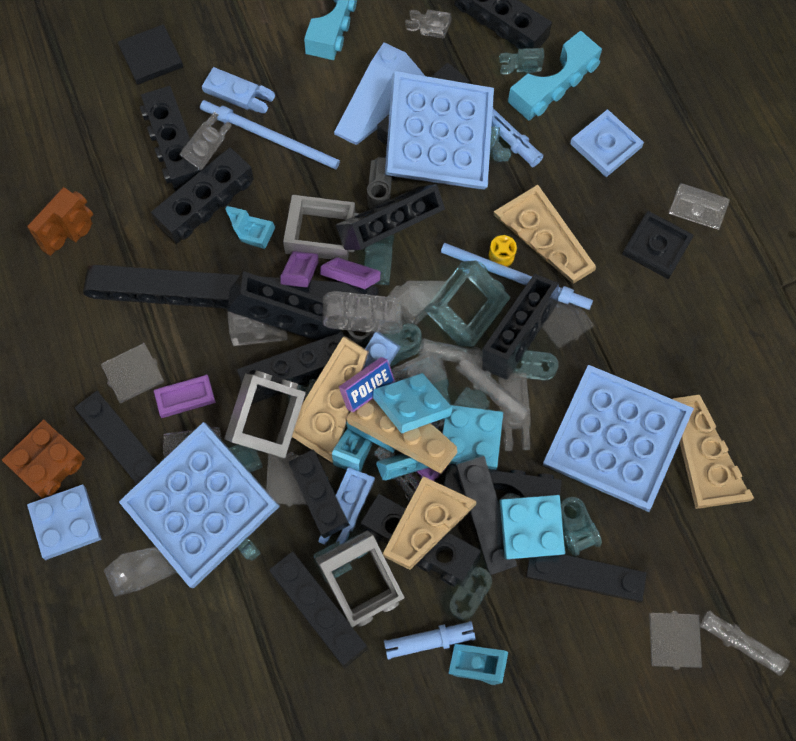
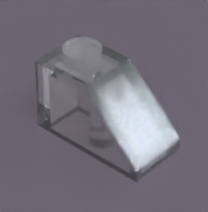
(415, 298)
(249, 331)
(137, 570)

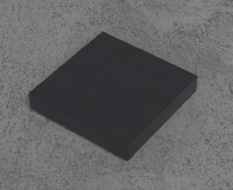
(150, 54)
(657, 244)

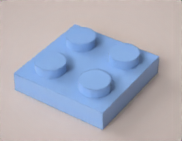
(606, 143)
(64, 522)

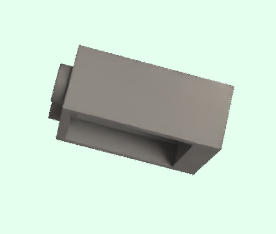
(316, 207)
(241, 410)
(345, 553)

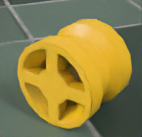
(500, 245)

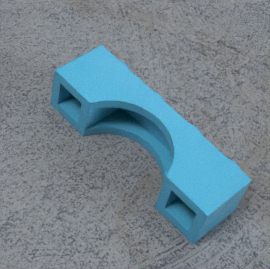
(325, 33)
(534, 93)

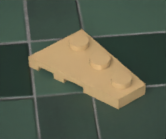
(425, 522)

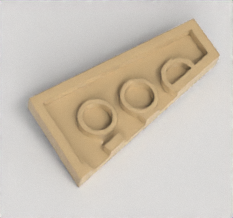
(543, 229)
(324, 411)
(423, 444)
(709, 468)

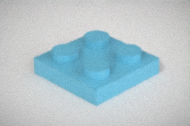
(412, 403)
(474, 433)
(532, 527)

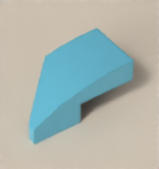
(250, 229)

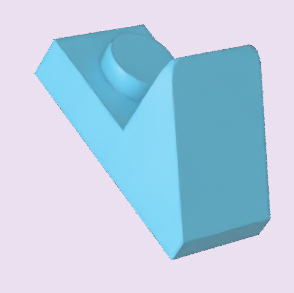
(478, 663)

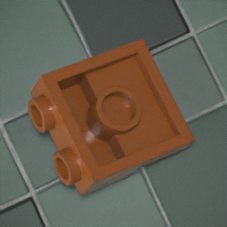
(60, 219)
(44, 459)

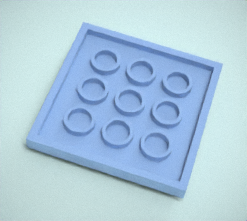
(439, 131)
(618, 437)
(198, 505)

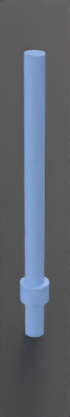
(227, 115)
(565, 294)

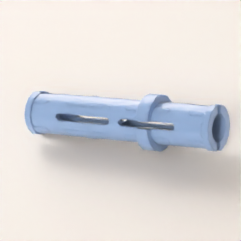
(518, 142)
(429, 640)

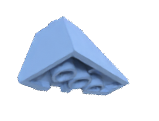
(373, 95)

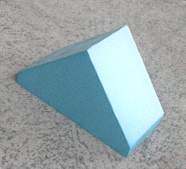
(351, 451)

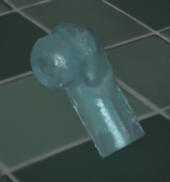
(496, 149)

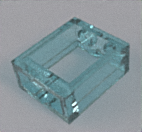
(450, 321)

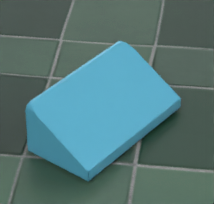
(398, 466)

